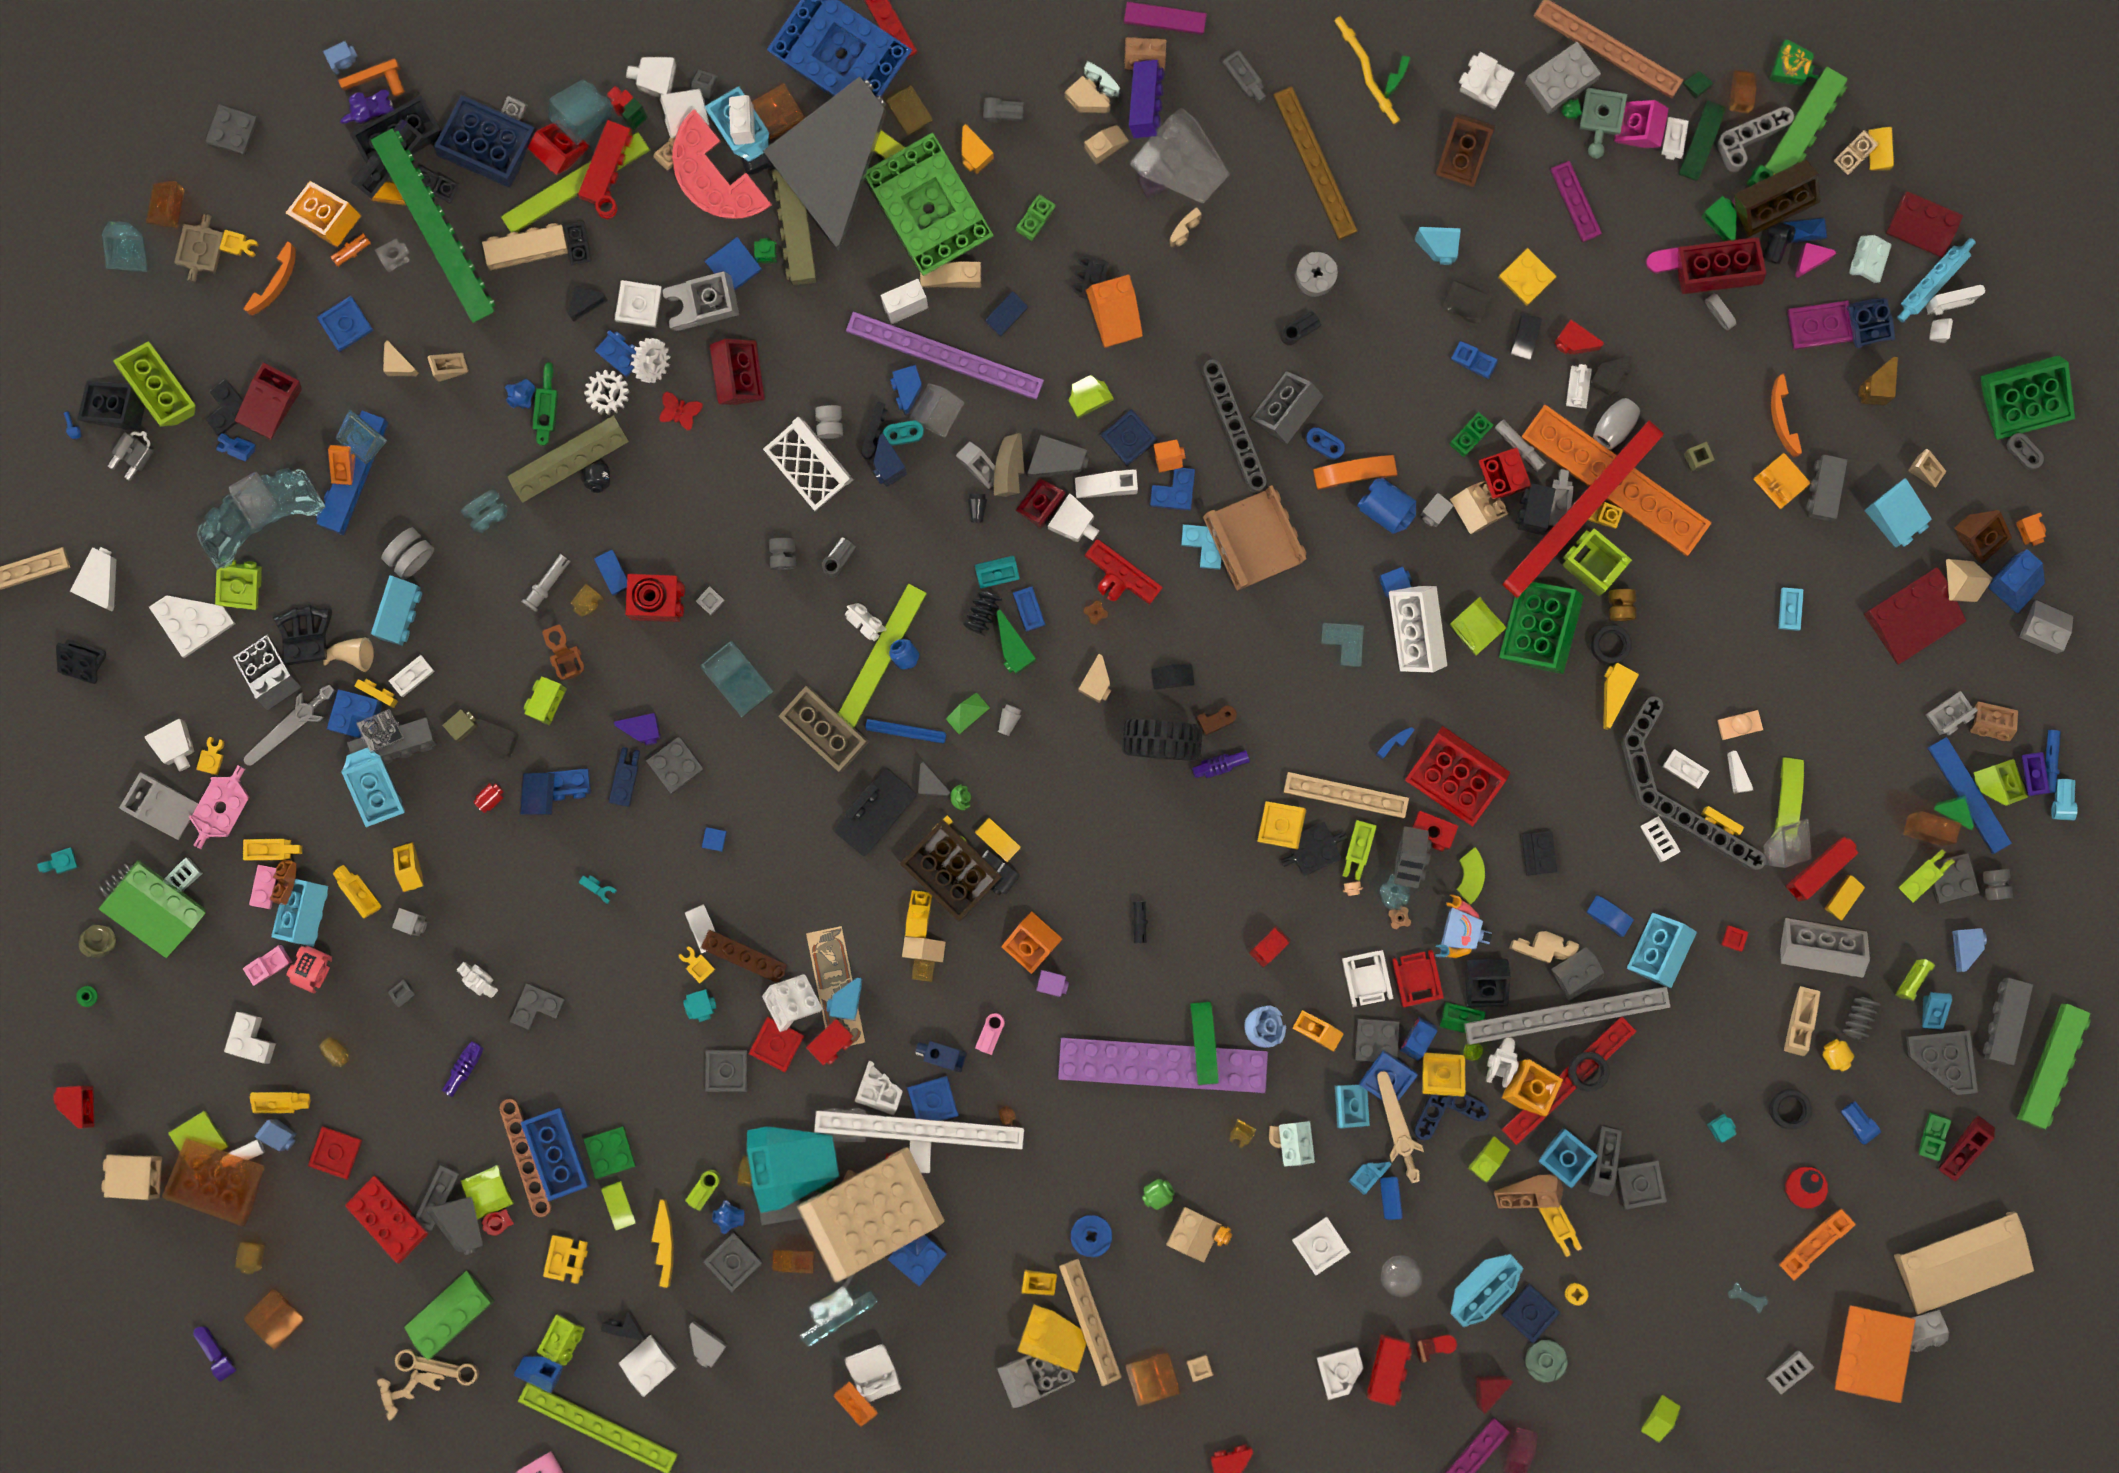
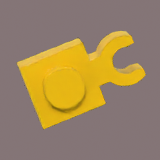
(235, 244)
(210, 760)
(698, 967)

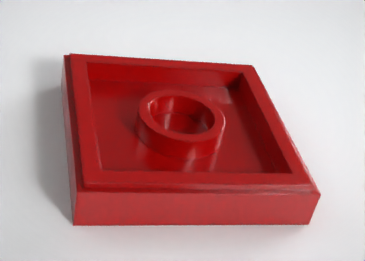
(775, 1046)
(335, 1153)

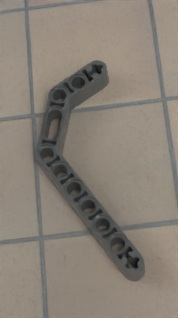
(1675, 808)

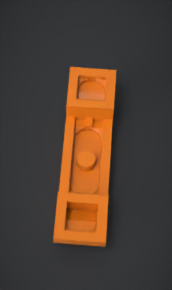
(277, 284)
(1790, 442)
(1355, 471)
(1816, 1243)

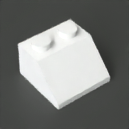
(647, 1365)

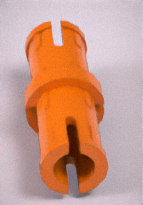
(350, 249)

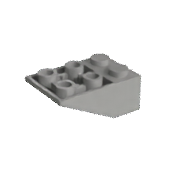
(158, 805)
(1032, 1379)

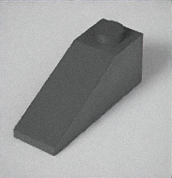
(1605, 1165)

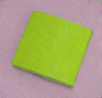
(200, 1130)

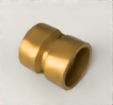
(1622, 605)

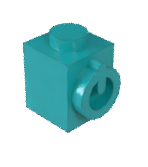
(700, 1005)

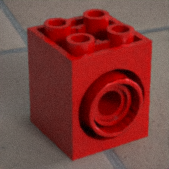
(666, 604)

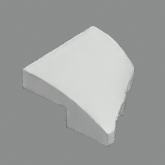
(878, 1091)

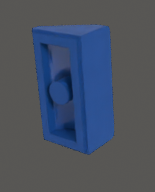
(1391, 1198)

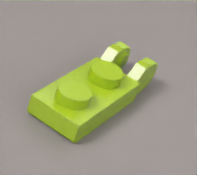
(1359, 847)
(1924, 877)

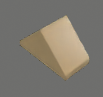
(395, 363)
(447, 365)
(1927, 468)
(923, 949)

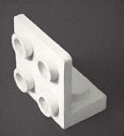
(791, 1001)

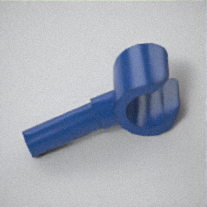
(73, 432)

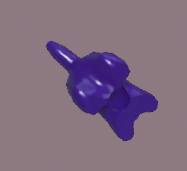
(365, 108)

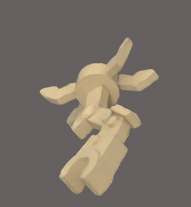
(388, 1398)

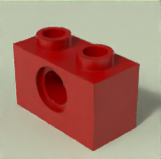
(1445, 829)

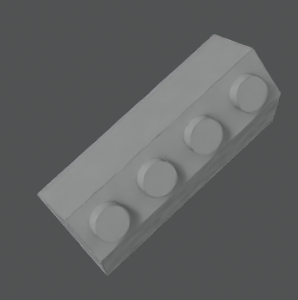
(1824, 947)

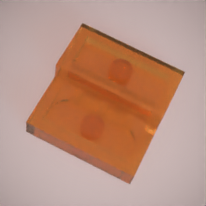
(778, 111)
(273, 1319)
(1152, 1379)

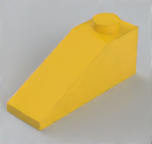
(1616, 689)

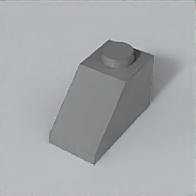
(978, 464)
(705, 1345)

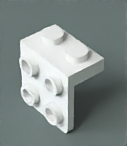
(873, 1373)

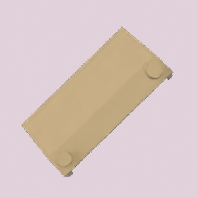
(1965, 1263)

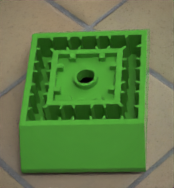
(923, 177)

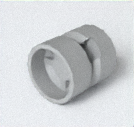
(829, 422)

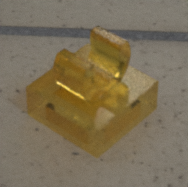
(923, 970)
(1242, 1132)

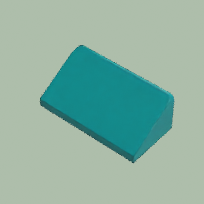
(997, 571)

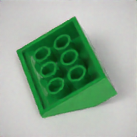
(2029, 396)
(1542, 627)

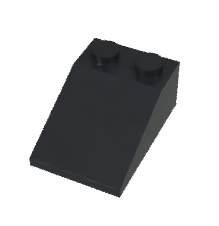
(111, 405)

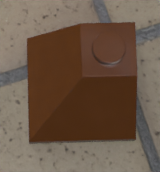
(1983, 534)

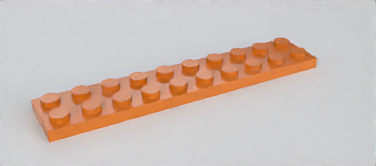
(1635, 494)

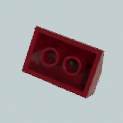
(1924, 224)
(736, 371)

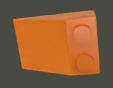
(1115, 310)

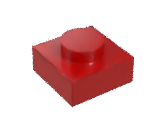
(1734, 938)

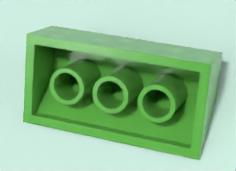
(448, 1315)

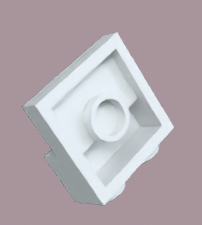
(1485, 80)

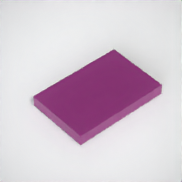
(1820, 325)

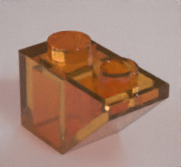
(794, 1261)

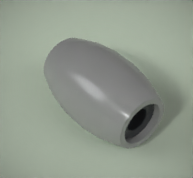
(1616, 423)

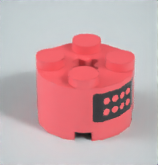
(309, 969)

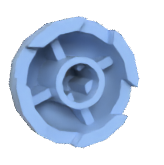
(1265, 1026)

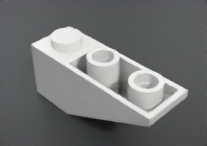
(1107, 484)

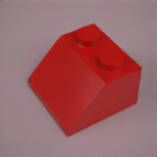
(556, 148)
(76, 1104)

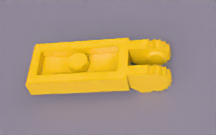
(1560, 1227)

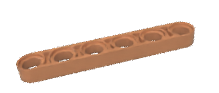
(521, 1159)

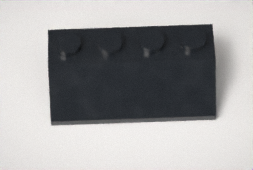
(414, 112)

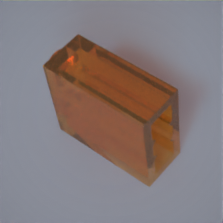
(1932, 828)

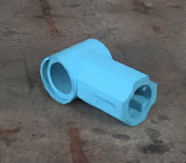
(2064, 806)

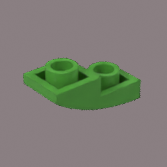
(1035, 217)

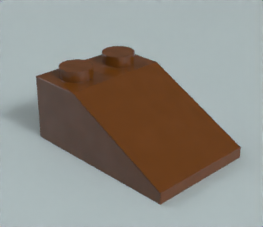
(1465, 150)

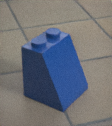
(2018, 580)

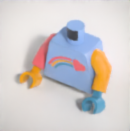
(1462, 930)

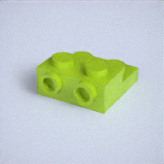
(238, 585)

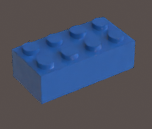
(555, 1154)

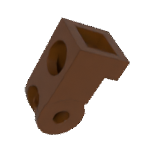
(1217, 721)

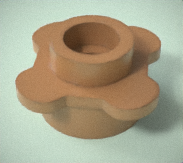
(1396, 923)

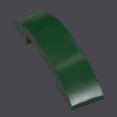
(1702, 140)

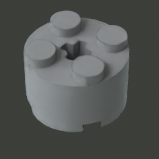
(1308, 266)

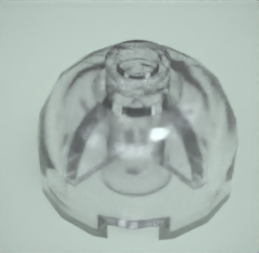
(1392, 1275)

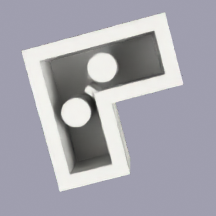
(243, 1039)

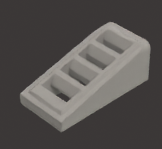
(1794, 1378)

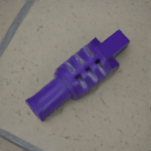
(1220, 764)
(463, 1067)

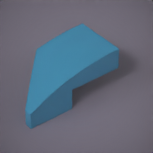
(1367, 1175)

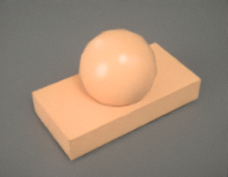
(1740, 725)

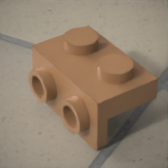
(1144, 50)

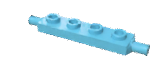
(1935, 279)

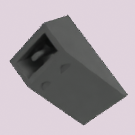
(266, 673)

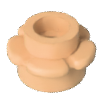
(1352, 888)

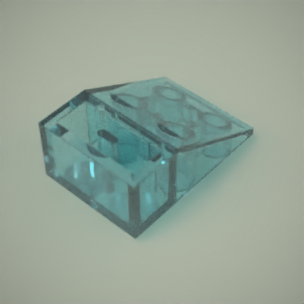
(736, 678)

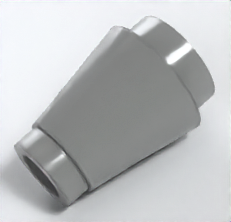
(1009, 718)

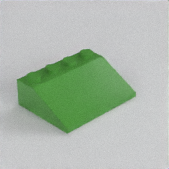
(152, 909)

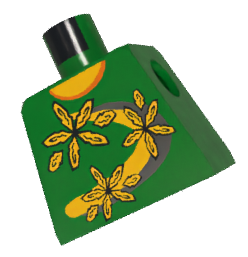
(1793, 65)

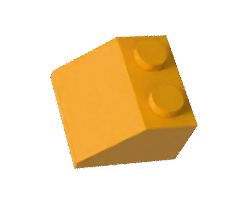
(1532, 1088)

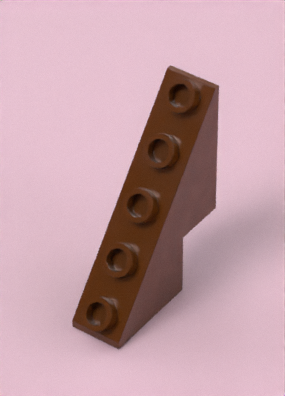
(743, 956)

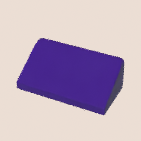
(2035, 774)

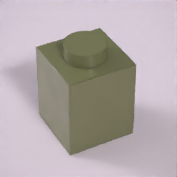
(1699, 456)
(460, 725)

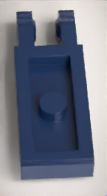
(624, 779)

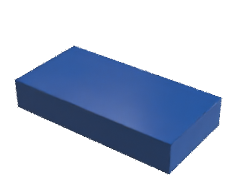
(612, 572)
(1029, 609)

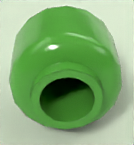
(1158, 1194)

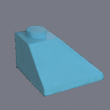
(1439, 243)

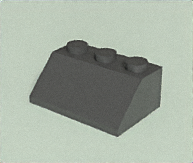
(1287, 407)

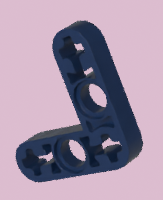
(1448, 1101)

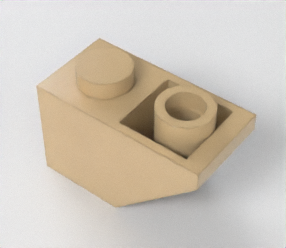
(1086, 98)

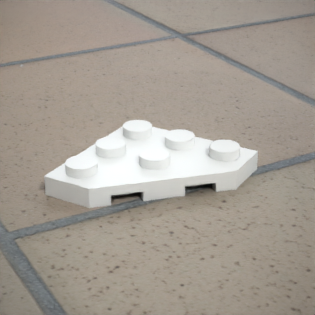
(191, 622)

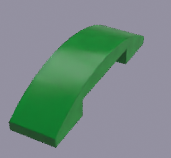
(1204, 1043)

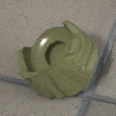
(97, 941)

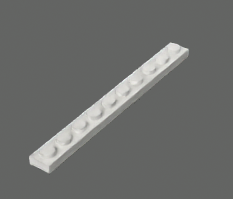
(919, 1130)

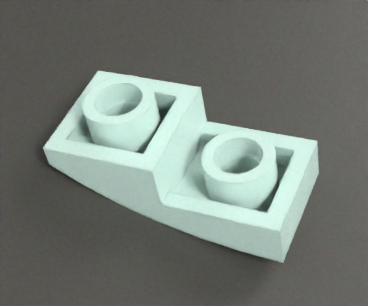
(1107, 84)

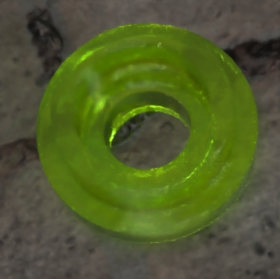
(1473, 1051)

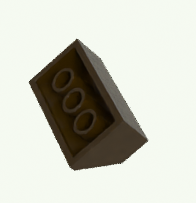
(1778, 197)

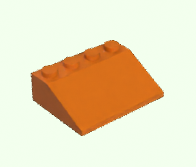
(1875, 1354)

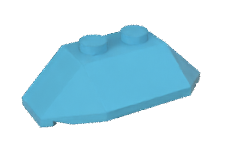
(1485, 1289)

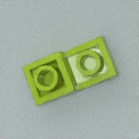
(618, 1205)

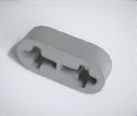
(1720, 311)

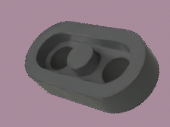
(2026, 450)

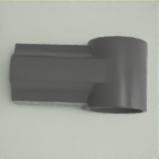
(998, 110)
(838, 556)

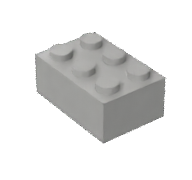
(1562, 78)

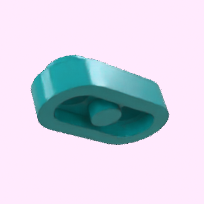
(903, 432)

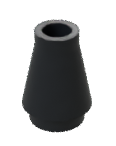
(977, 507)

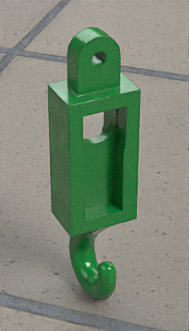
(545, 403)

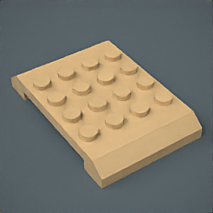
(871, 1215)

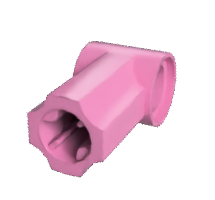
(990, 1035)

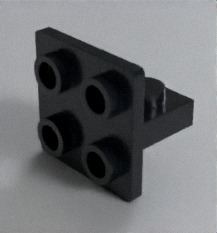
(79, 660)

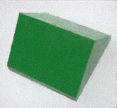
(1957, 810)

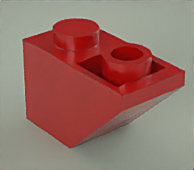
(1232, 1461)

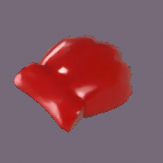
(496, 1222)

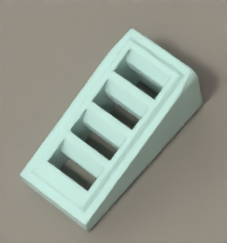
(187, 862)

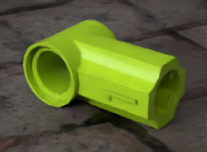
(703, 1190)

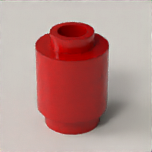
(489, 797)

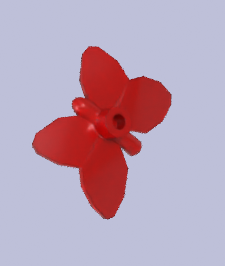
(679, 411)

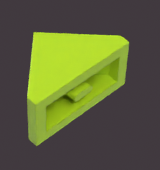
(1661, 1419)

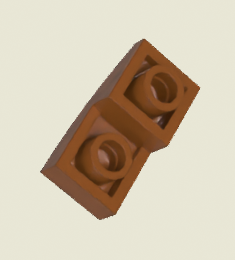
(286, 875)

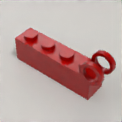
(604, 167)

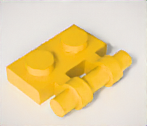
(559, 1257)

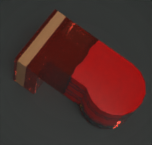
(1434, 1345)

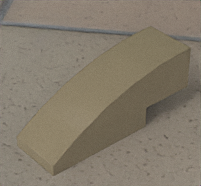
(1009, 466)

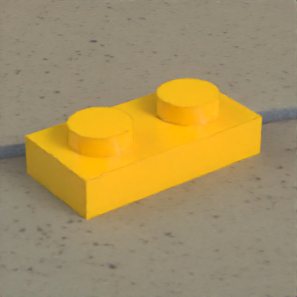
(384, 696)
(1717, 818)

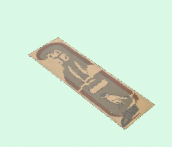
(832, 974)

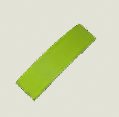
(1791, 791)

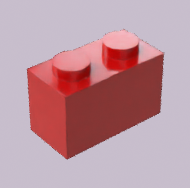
(830, 1042)

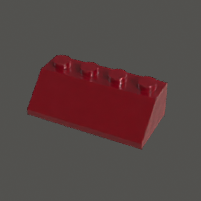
(1720, 265)

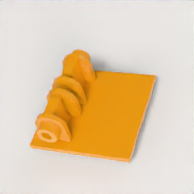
(1782, 481)

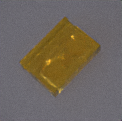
(909, 110)

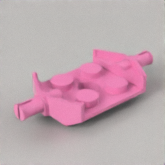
(207, 819)

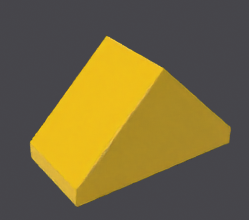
(1039, 1283)

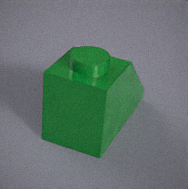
(1722, 218)

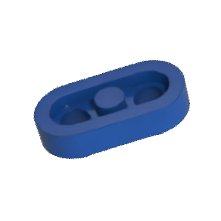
(1326, 441)

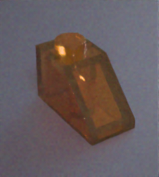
(1743, 91)

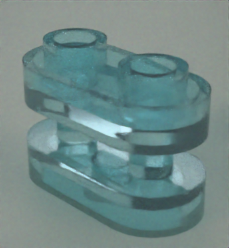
(496, 512)

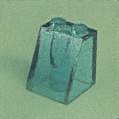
(579, 110)

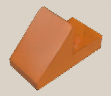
(341, 464)

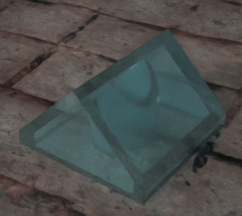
(360, 436)

